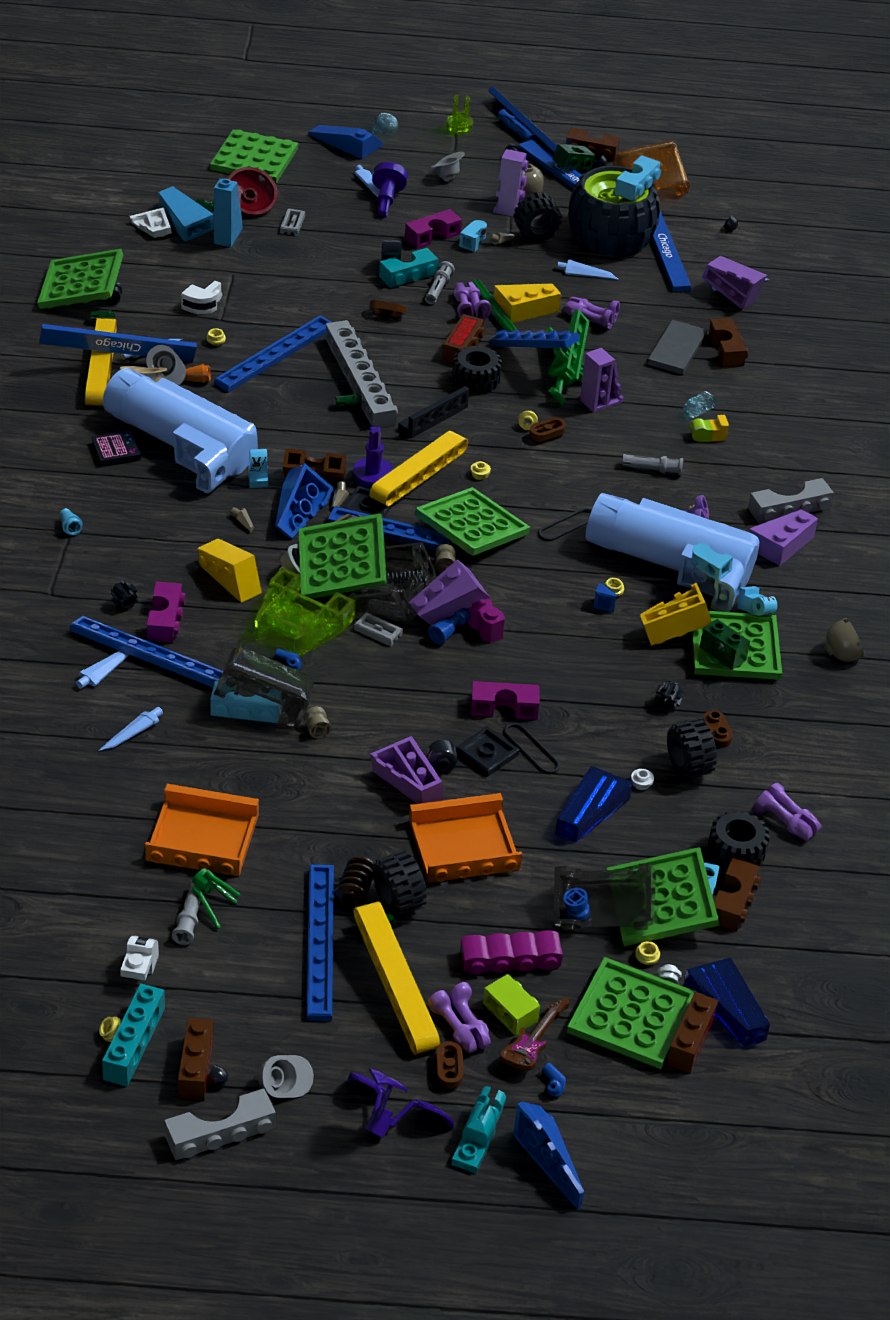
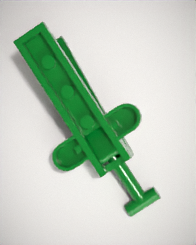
(568, 363)

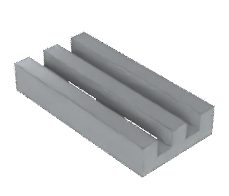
(291, 228)
(386, 636)

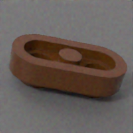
(379, 307)
(547, 429)
(719, 728)
(449, 1069)

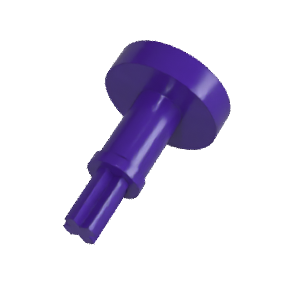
(390, 179)
(372, 467)

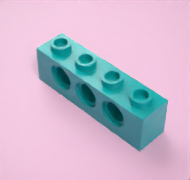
(133, 1035)

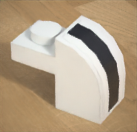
(201, 300)
(140, 957)

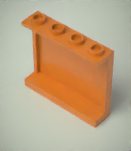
(203, 830)
(463, 838)

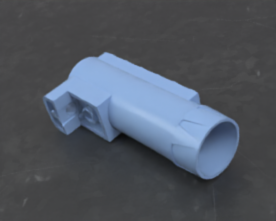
(202, 433)
(667, 539)

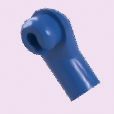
(292, 659)
(557, 1080)

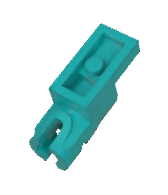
(478, 1131)

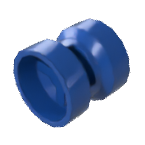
(576, 904)

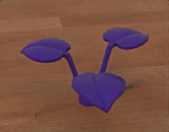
(382, 1117)

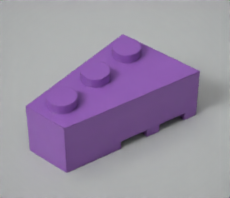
(511, 182)
(734, 281)
(600, 381)
(785, 535)
(448, 593)
(408, 771)

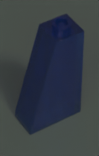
(592, 803)
(736, 1005)

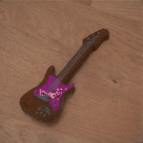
(524, 1051)

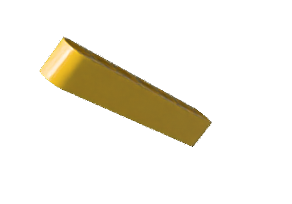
(99, 366)
(418, 468)
(397, 978)

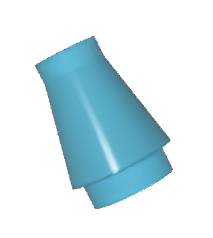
(70, 522)

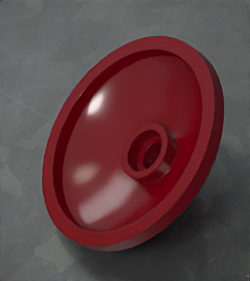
(258, 187)

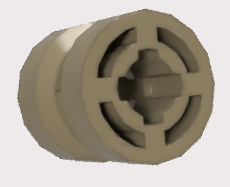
(445, 556)
(317, 722)

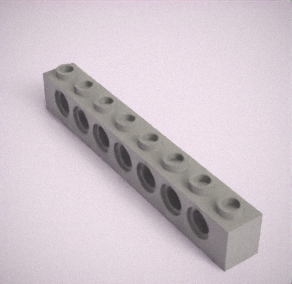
(360, 374)

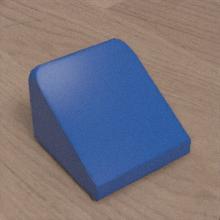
(604, 598)

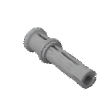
(438, 283)
(663, 464)
(187, 919)

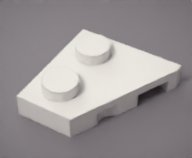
(152, 222)

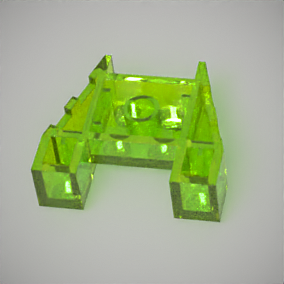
(299, 616)

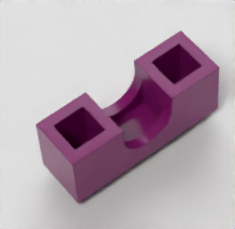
(444, 223)
(166, 612)
(520, 697)

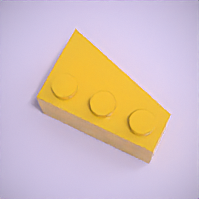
(527, 300)
(231, 568)
(676, 617)

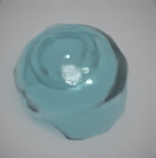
(385, 124)

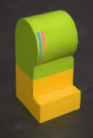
(709, 430)

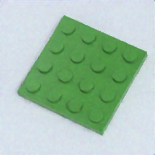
(255, 151)
(80, 279)
(472, 521)
(342, 556)
(763, 653)
(681, 897)
(631, 1012)

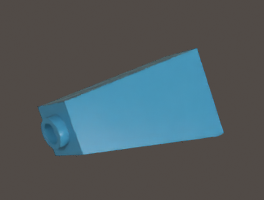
(226, 213)
(185, 214)

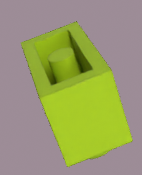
(511, 1004)

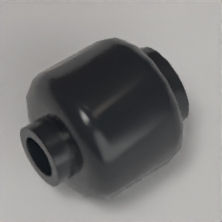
(442, 754)

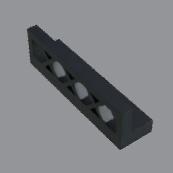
(435, 413)

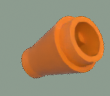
(198, 374)

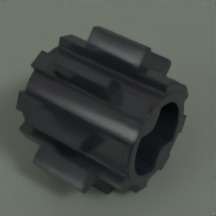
(124, 595)
(668, 695)

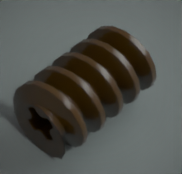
(355, 883)

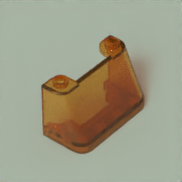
(671, 166)

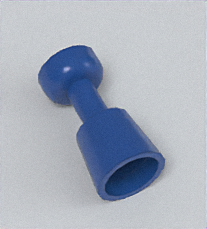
(444, 628)

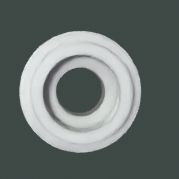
(642, 779)
(669, 973)

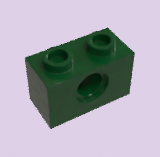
(573, 157)
(724, 644)

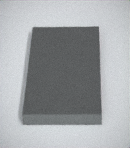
(677, 347)

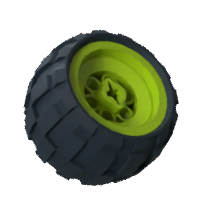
(608, 221)

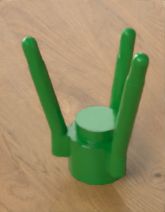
(206, 882)

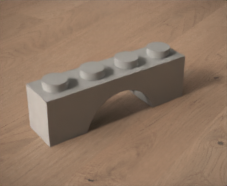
(767, 505)
(191, 1135)

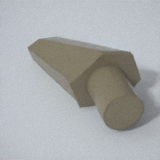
(500, 238)
(339, 495)
(242, 518)

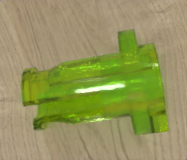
(460, 120)

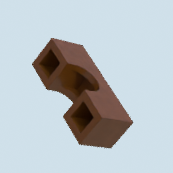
(607, 145)
(731, 346)
(330, 468)
(740, 881)

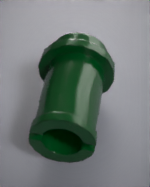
(207, 205)
(103, 315)
(348, 401)

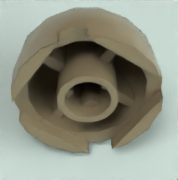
(534, 180)
(843, 642)

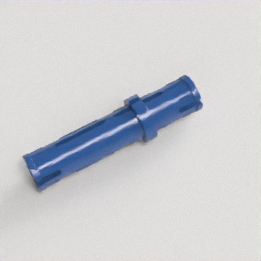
(511, 122)

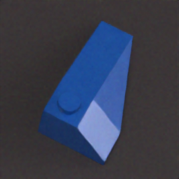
(351, 140)
(300, 499)
(543, 1142)

